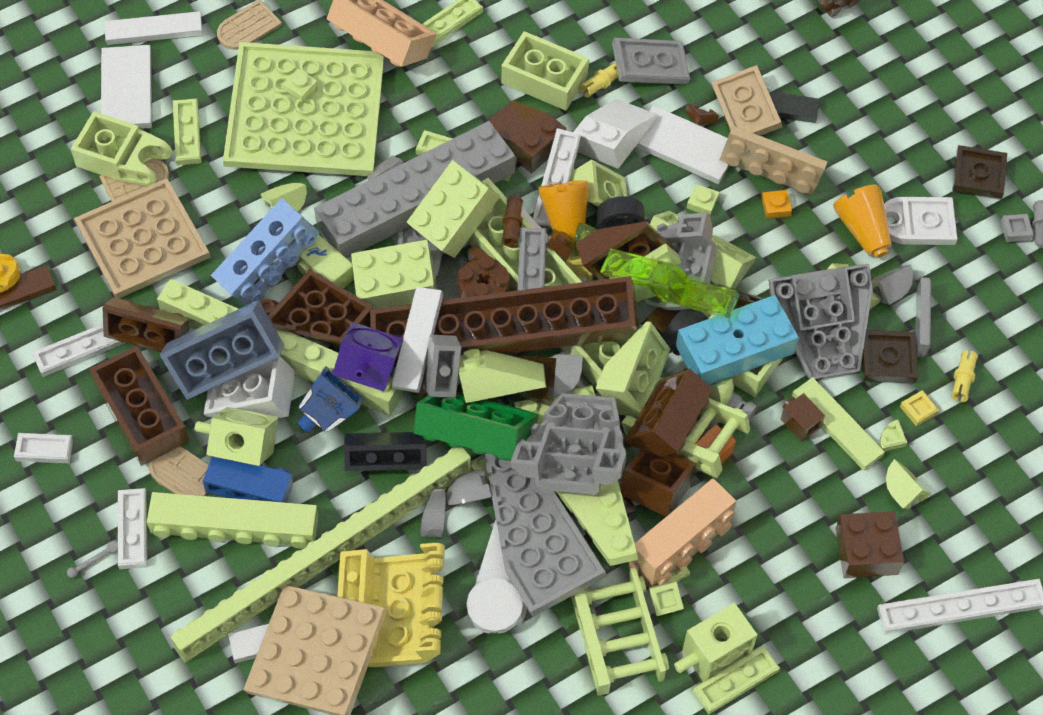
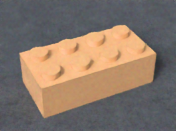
(383, 29)
(684, 534)

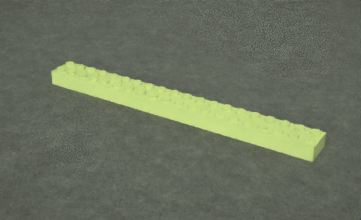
(319, 554)

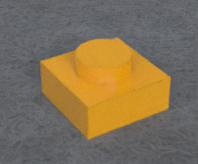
(776, 204)

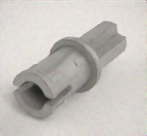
(1037, 224)

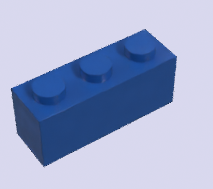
(247, 481)

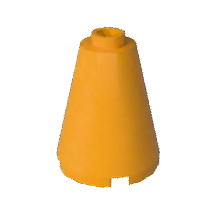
(565, 205)
(866, 219)

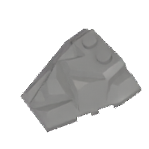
(695, 248)
(574, 446)

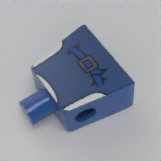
(328, 402)

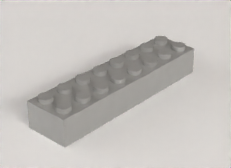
(388, 201)

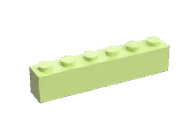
(232, 519)

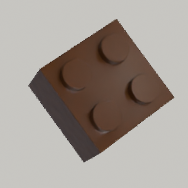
(657, 480)
(869, 544)

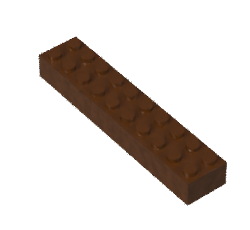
(530, 317)

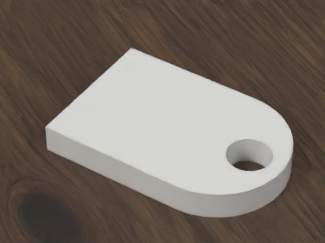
(922, 220)

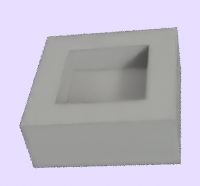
(1016, 227)

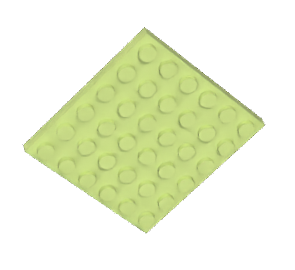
(324, 133)

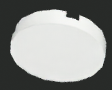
(494, 606)

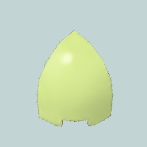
(292, 193)
(722, 390)
(904, 485)

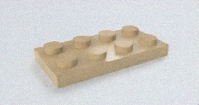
(772, 160)

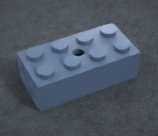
(222, 350)

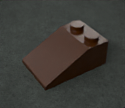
(527, 133)
(630, 238)

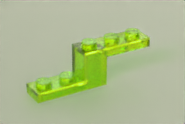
(670, 283)

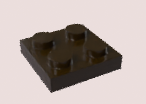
(979, 171)
(890, 356)

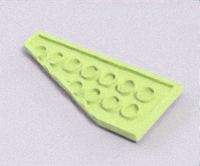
(599, 514)

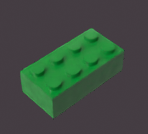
(474, 425)

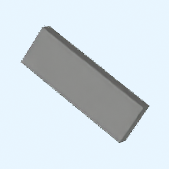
(531, 258)
(923, 317)

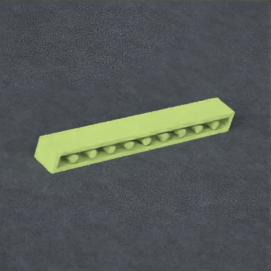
(300, 353)

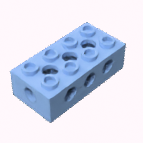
(260, 248)

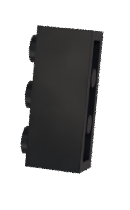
(384, 451)

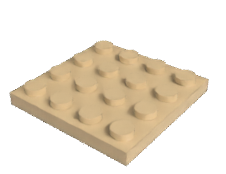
(142, 238)
(316, 651)

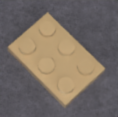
(747, 102)

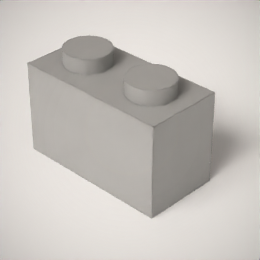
(442, 366)

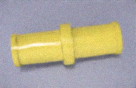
(600, 80)
(964, 376)

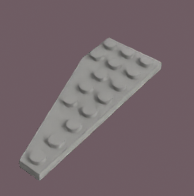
(538, 540)

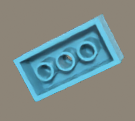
(731, 346)

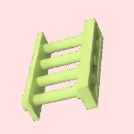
(708, 458)
(597, 649)

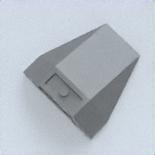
(828, 315)

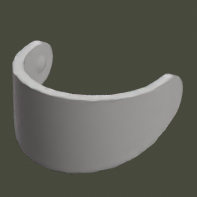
(434, 515)

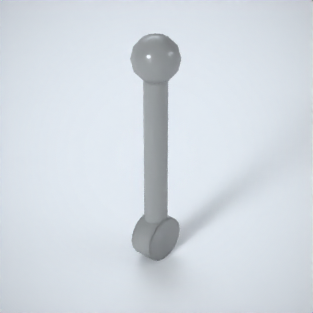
(112, 548)

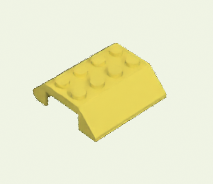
(409, 593)

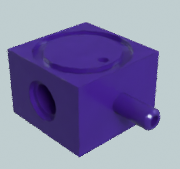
(367, 356)

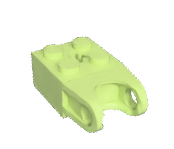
(118, 150)

